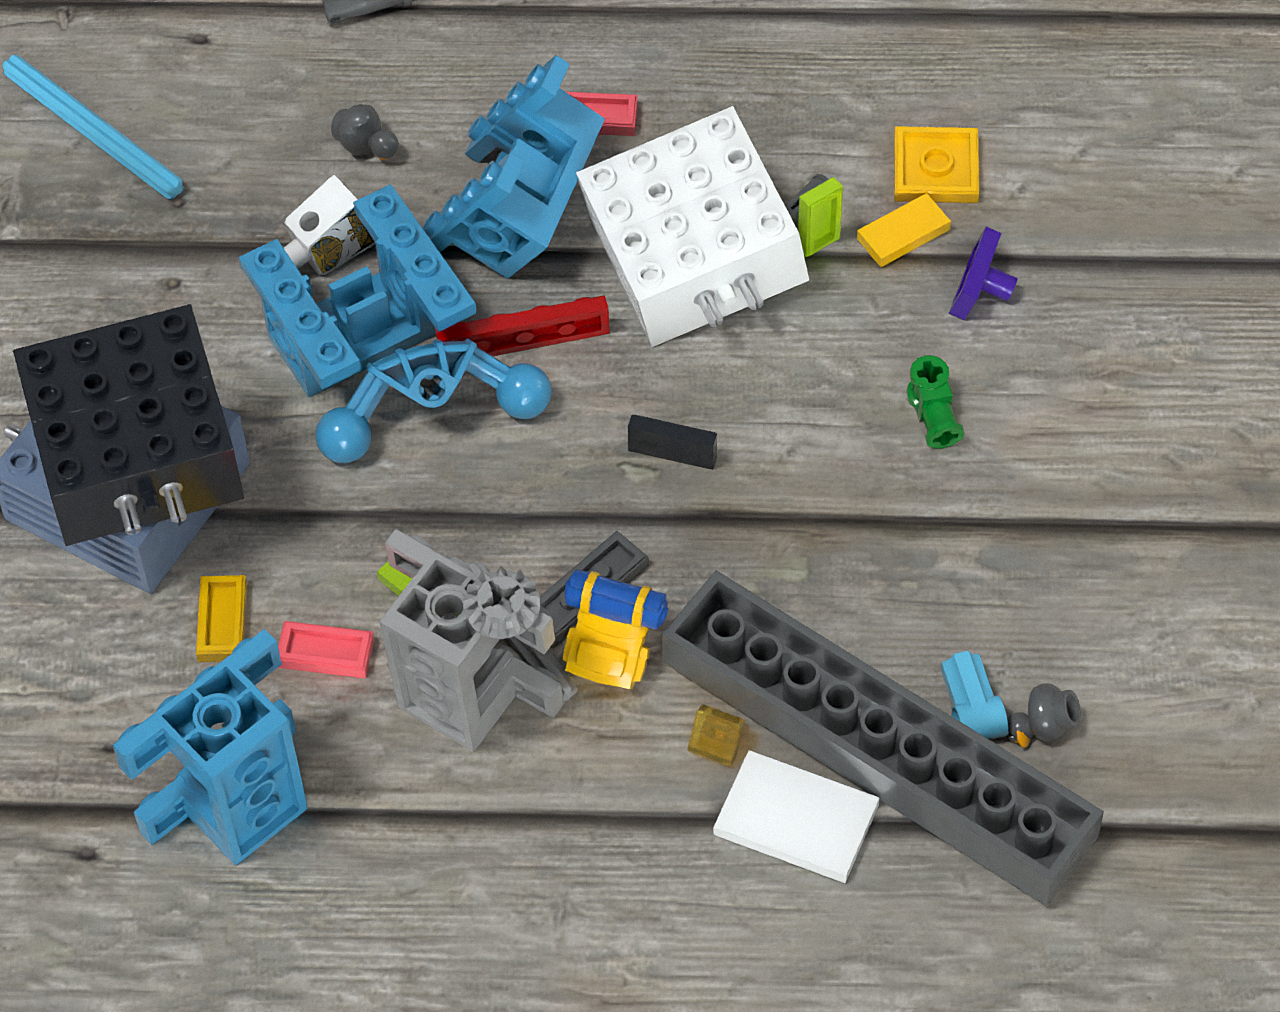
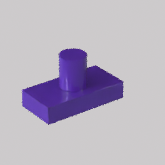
(981, 276)

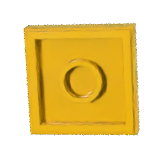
(936, 163)

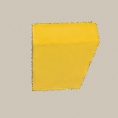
(903, 230)
(220, 616)

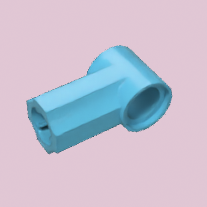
(973, 697)

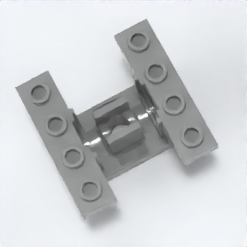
(442, 664)

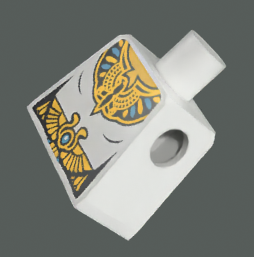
(326, 229)

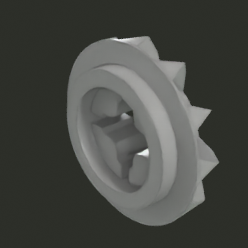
(495, 620)

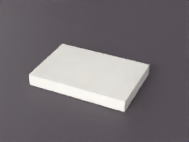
(796, 816)

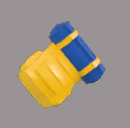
(610, 628)

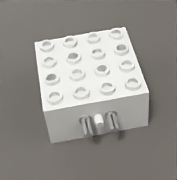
(693, 226)

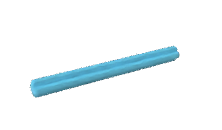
(93, 127)

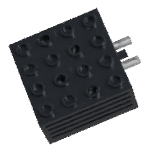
(128, 425)

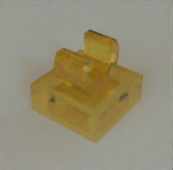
(716, 735)

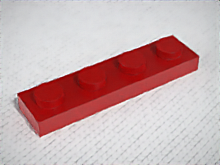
(534, 327)

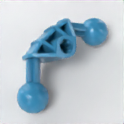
(345, 432)

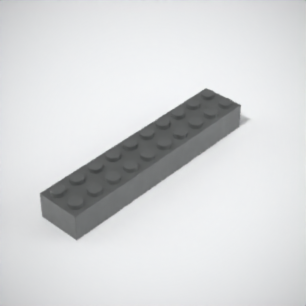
(882, 737)

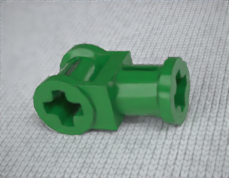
(932, 399)

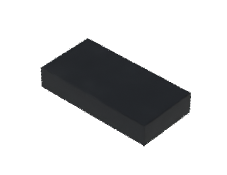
(672, 441)

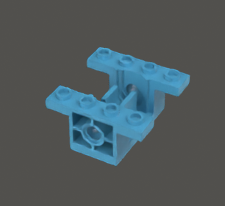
(523, 194)
(364, 313)
(236, 779)

